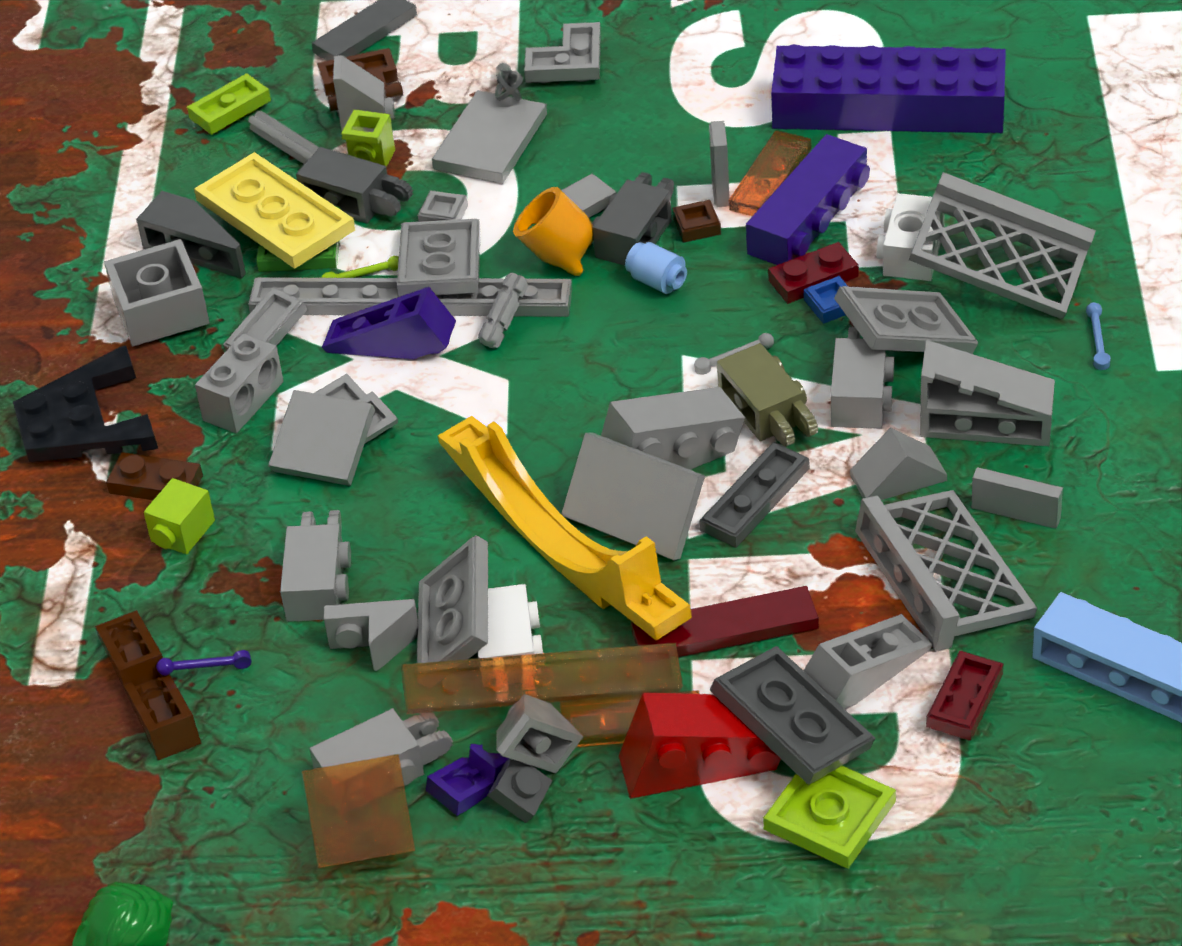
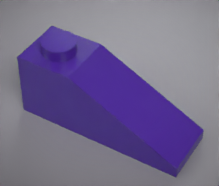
(394, 329)

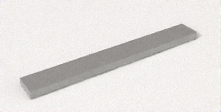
(351, 295)

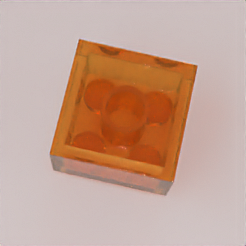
(358, 810)

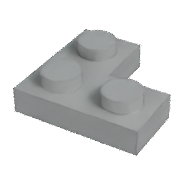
(573, 61)

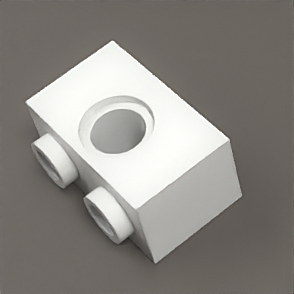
(902, 229)

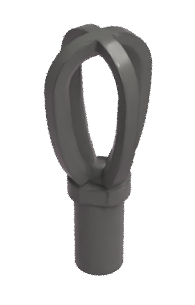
(506, 79)

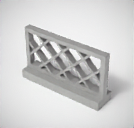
(1010, 222)
(913, 573)

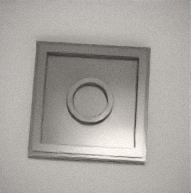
(321, 437)

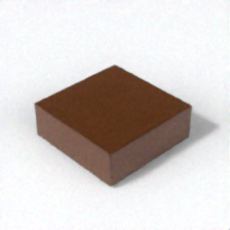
(696, 221)

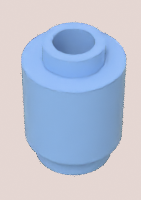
(656, 267)

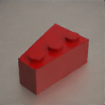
(688, 743)

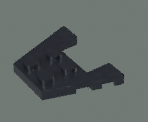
(67, 417)

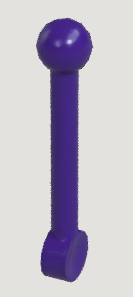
(240, 659)

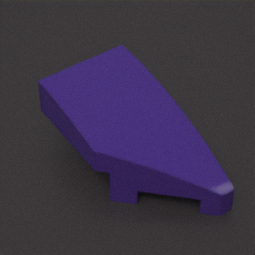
(466, 779)

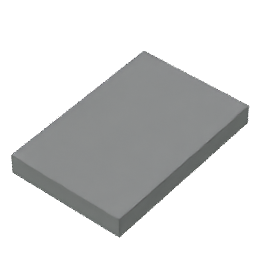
(489, 137)
(439, 256)
(904, 319)
(632, 495)
(454, 605)

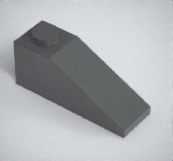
(206, 241)

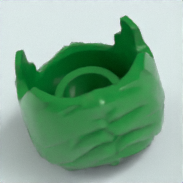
(125, 917)

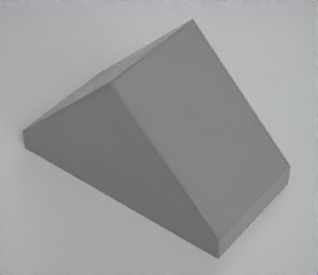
(896, 467)

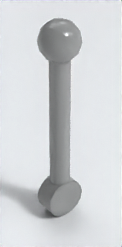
(703, 365)

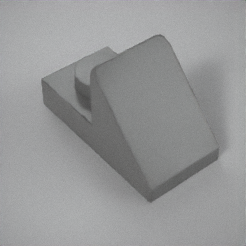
(380, 625)

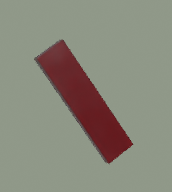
(739, 622)

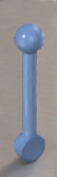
(1101, 359)

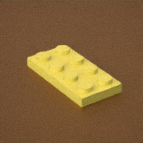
(274, 210)

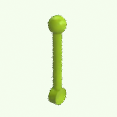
(391, 264)

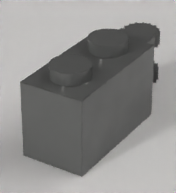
(354, 184)
(633, 216)

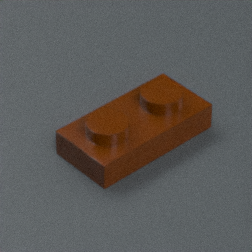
(147, 475)

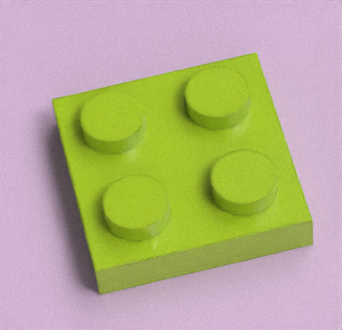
(831, 814)

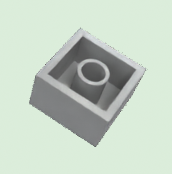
(156, 292)

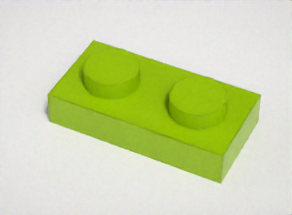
(229, 103)

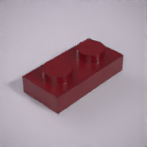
(811, 269)

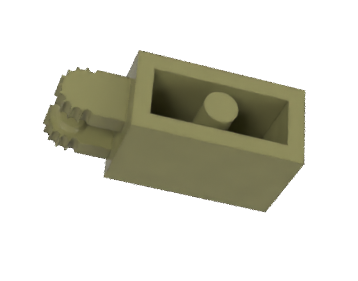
(765, 395)

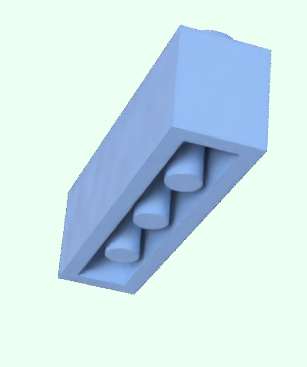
(1111, 654)

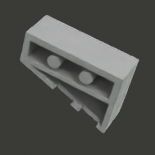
(982, 399)
(678, 426)

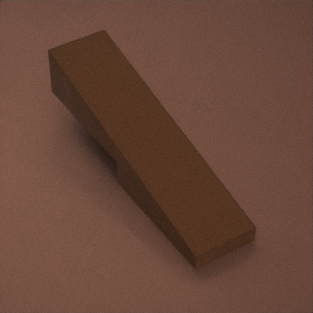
(152, 695)

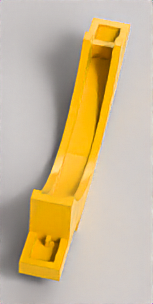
(607, 576)

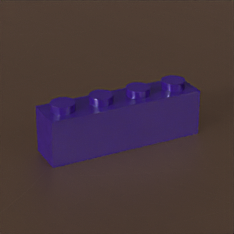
(807, 200)

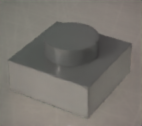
(520, 789)

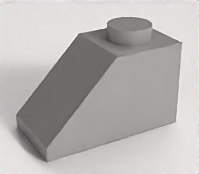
(358, 91)
(537, 734)

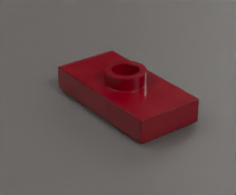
(964, 695)

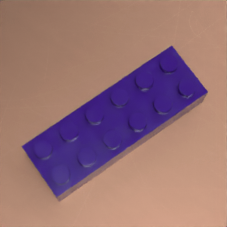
(889, 89)

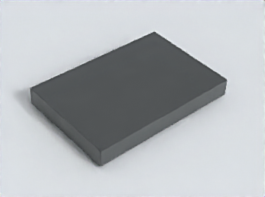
(792, 714)

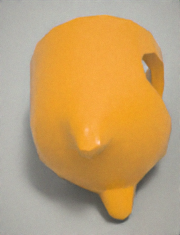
(560, 232)

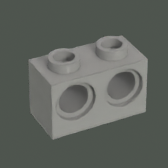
(239, 383)

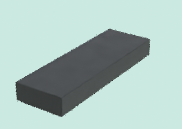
(364, 28)
(754, 494)

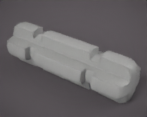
(503, 310)

